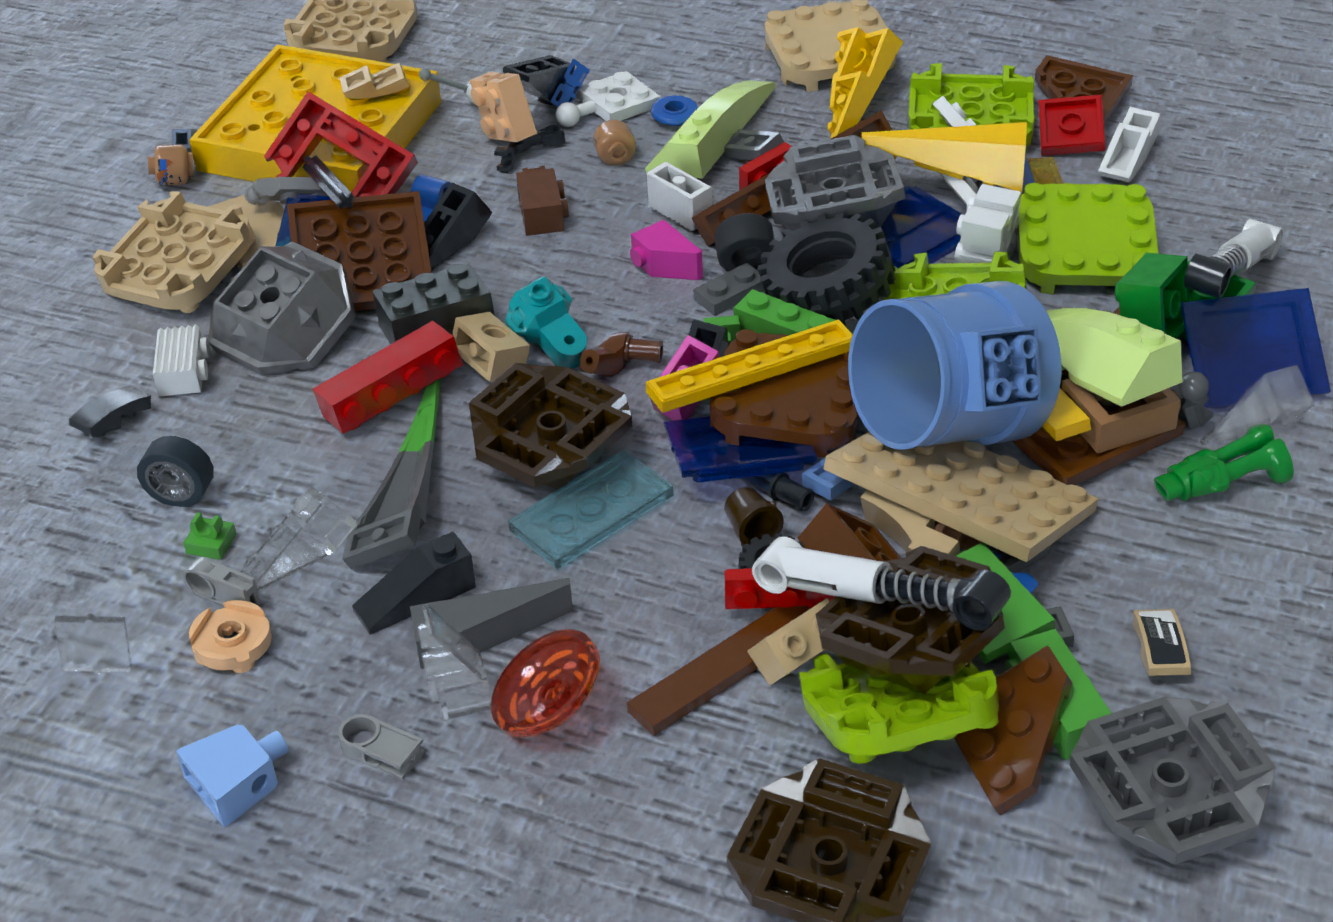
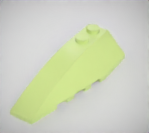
(707, 131)
(1116, 354)

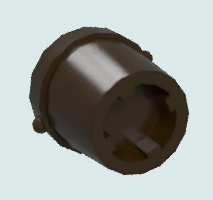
(752, 515)

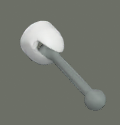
(425, 75)

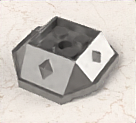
(834, 179)
(282, 310)
(1175, 776)

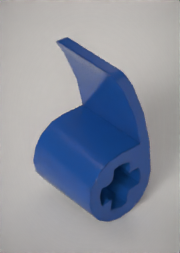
(430, 191)

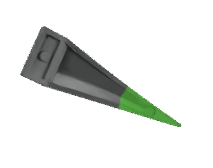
(401, 501)

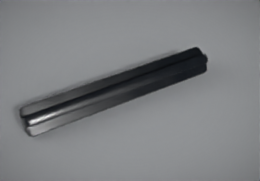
(328, 182)

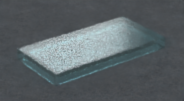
(590, 508)

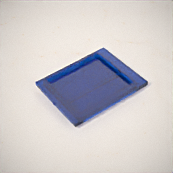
(920, 226)
(1250, 336)
(706, 456)

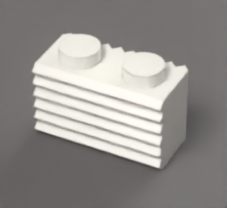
(677, 194)
(180, 361)

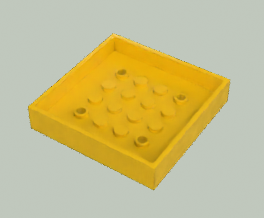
(251, 118)

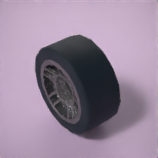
(175, 471)

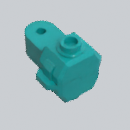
(543, 318)

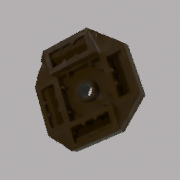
(546, 423)
(906, 641)
(831, 847)

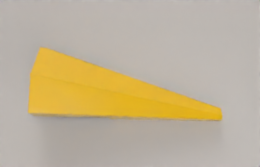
(861, 68)
(977, 151)

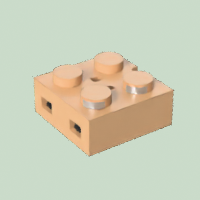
(502, 106)

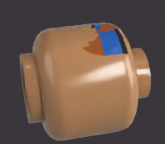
(171, 165)

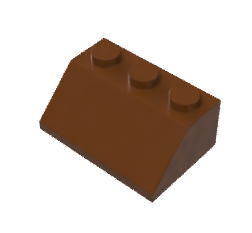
(847, 535)

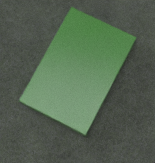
(1021, 614)

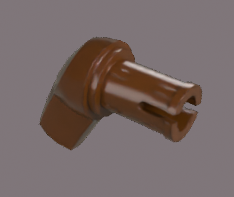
(617, 351)

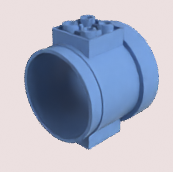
(955, 367)

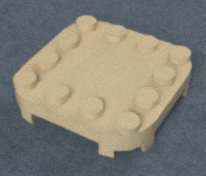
(352, 27)
(807, 40)
(174, 253)

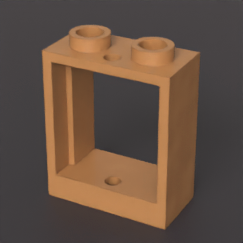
(1127, 426)

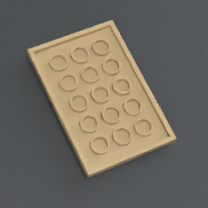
(968, 491)

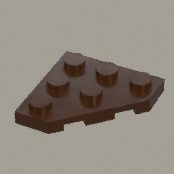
(1072, 79)
(1012, 752)

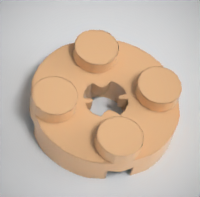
(236, 652)

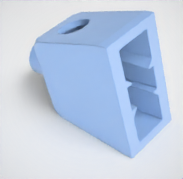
(232, 770)

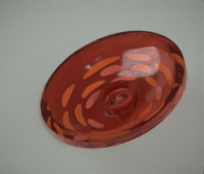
(545, 683)

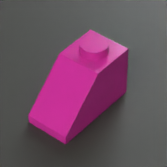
(666, 253)

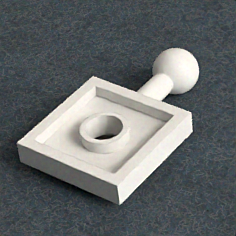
(610, 98)

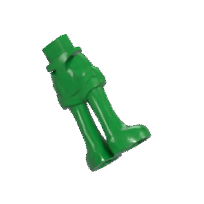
(1212, 472)

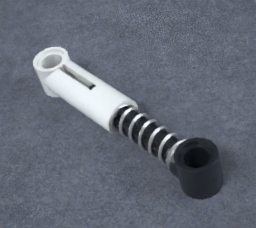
(1234, 257)
(788, 564)

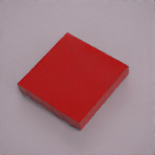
(1071, 125)

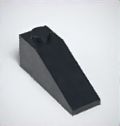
(541, 76)
(454, 222)
(427, 575)

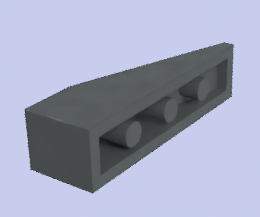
(500, 614)

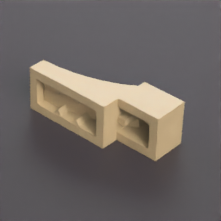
(905, 525)

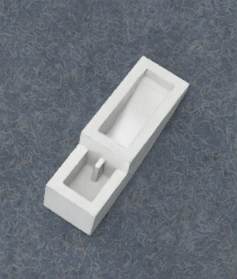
(1130, 144)

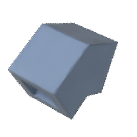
(182, 137)

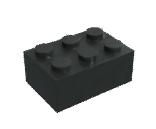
(430, 298)

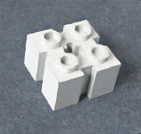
(988, 225)

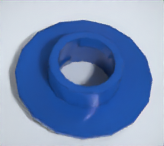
(673, 110)

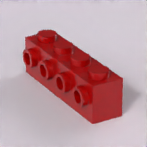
(388, 377)

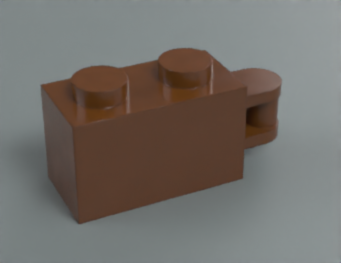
(541, 201)

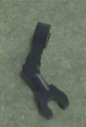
(547, 136)

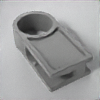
(219, 582)
(387, 750)

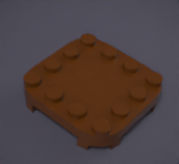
(797, 407)

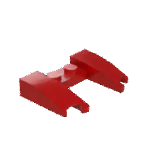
(318, 120)

